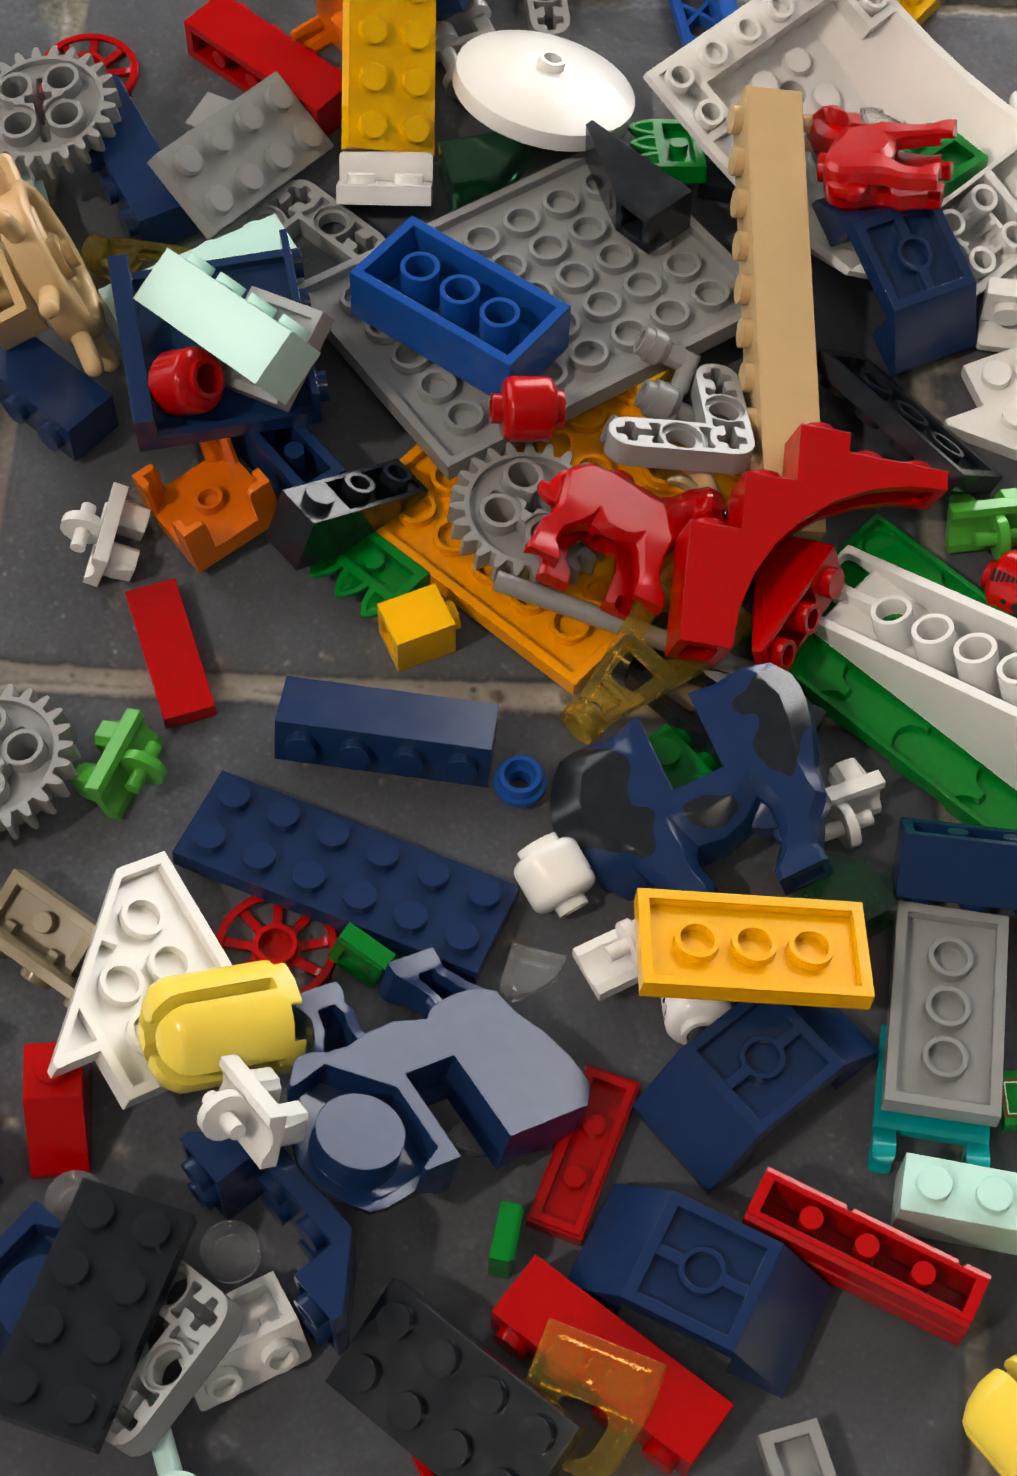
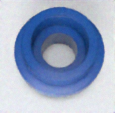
(520, 768)

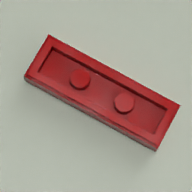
(170, 653)
(583, 1159)

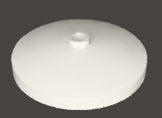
(541, 88)

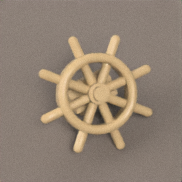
(45, 277)

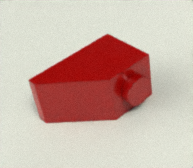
(56, 1114)

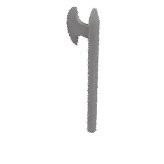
(592, 615)

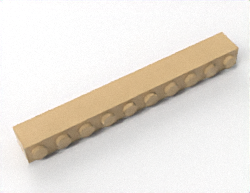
(773, 273)

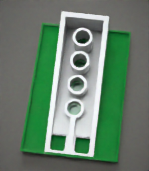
(920, 673)

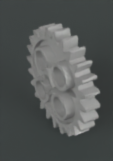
(78, 109)
(507, 493)
(44, 734)

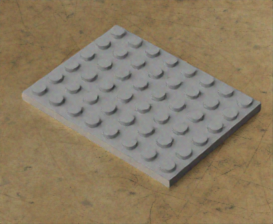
(562, 241)

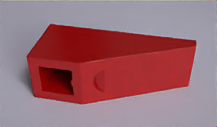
(791, 596)

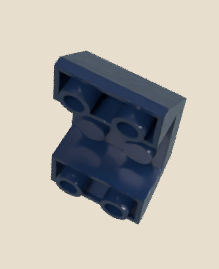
(915, 277)
(745, 1081)
(230, 1180)
(704, 1280)

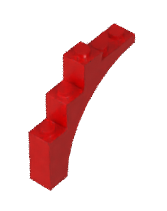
(817, 482)

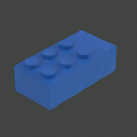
(458, 307)

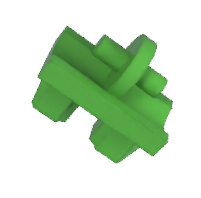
(982, 523)
(126, 763)

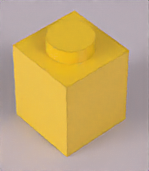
(418, 627)

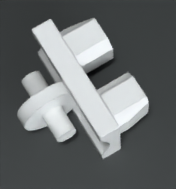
(117, 517)
(854, 801)
(609, 960)
(250, 1112)

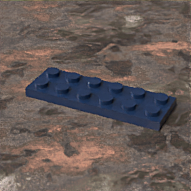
(346, 874)

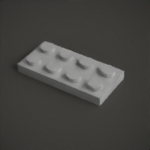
(240, 155)
(946, 1014)

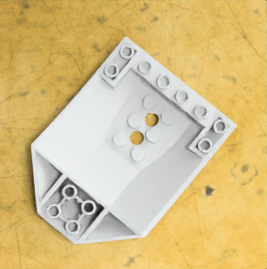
(853, 59)

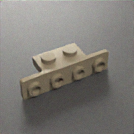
(43, 933)

